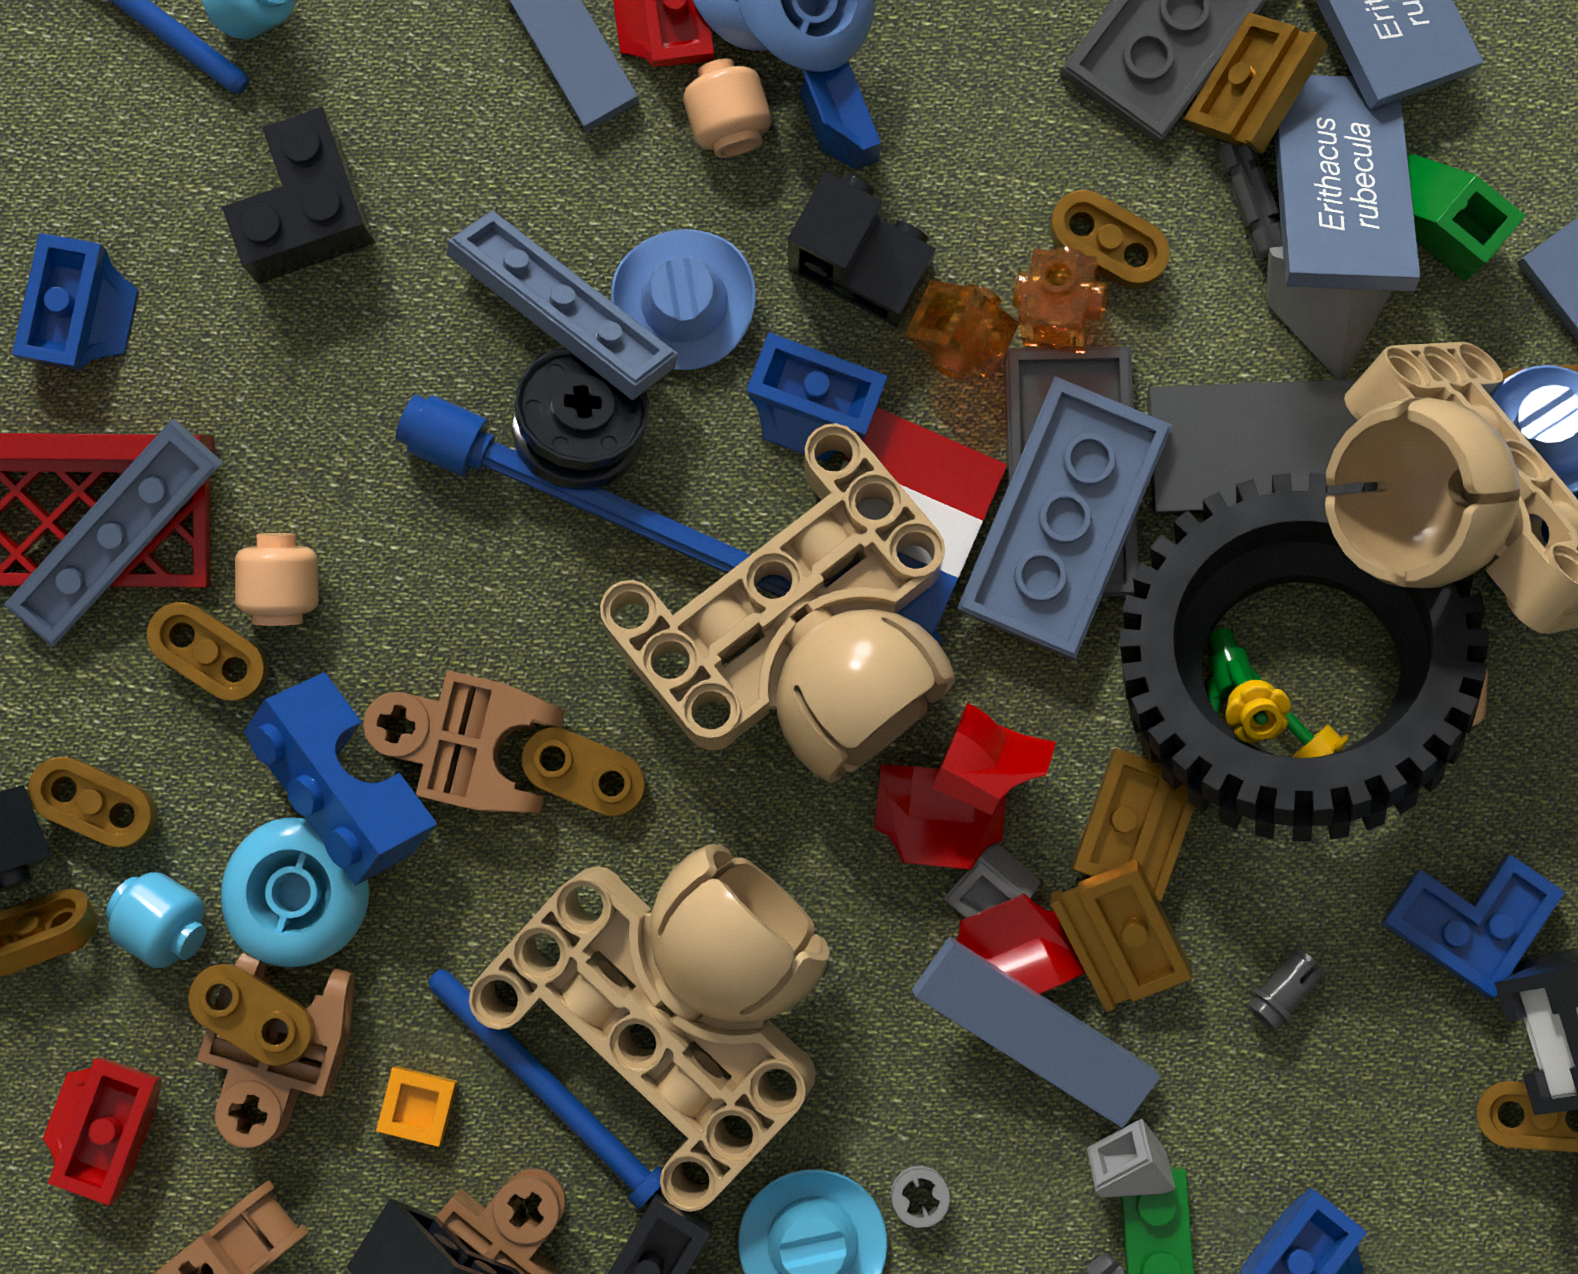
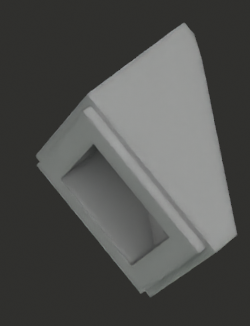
(991, 881)
(1130, 1163)

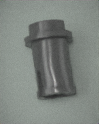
(1285, 990)

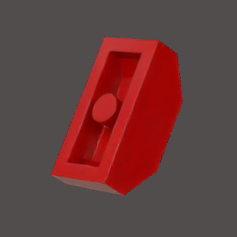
(663, 31)
(988, 760)
(929, 824)
(1023, 943)
(100, 1128)

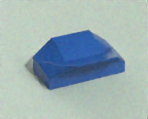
(840, 116)
(73, 305)
(808, 388)
(1309, 1239)

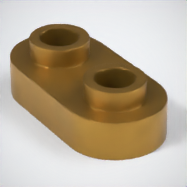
(1111, 235)
(210, 652)
(582, 772)
(94, 804)
(45, 929)
(250, 1013)
(1535, 1132)

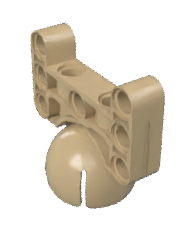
(1452, 485)
(827, 658)
(695, 974)

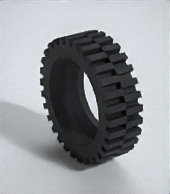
(1270, 544)

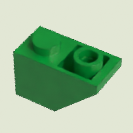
(1458, 215)

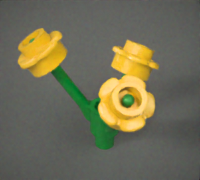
(1255, 705)

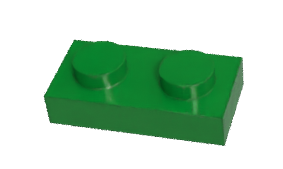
(1158, 1230)

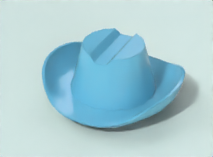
(289, 897)
(812, 1227)

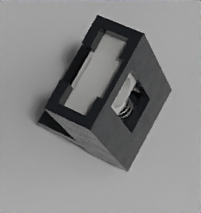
(1547, 999)

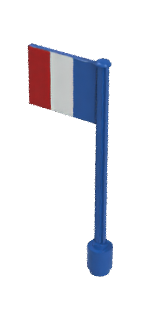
(940, 475)

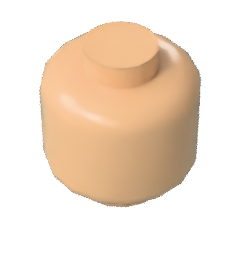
(727, 108)
(276, 580)

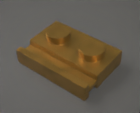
(1255, 82)
(1134, 819)
(1122, 935)

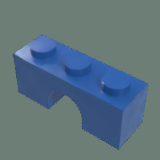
(359, 822)

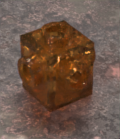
(1059, 299)
(973, 334)

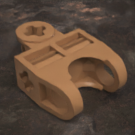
(439, 734)
(279, 1084)
(500, 1229)
(243, 1240)

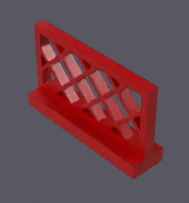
(99, 455)

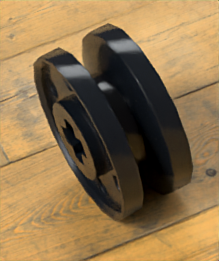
(569, 448)

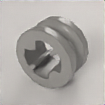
(938, 1190)

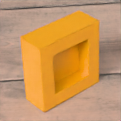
(417, 1106)

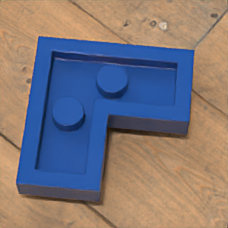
(1476, 939)

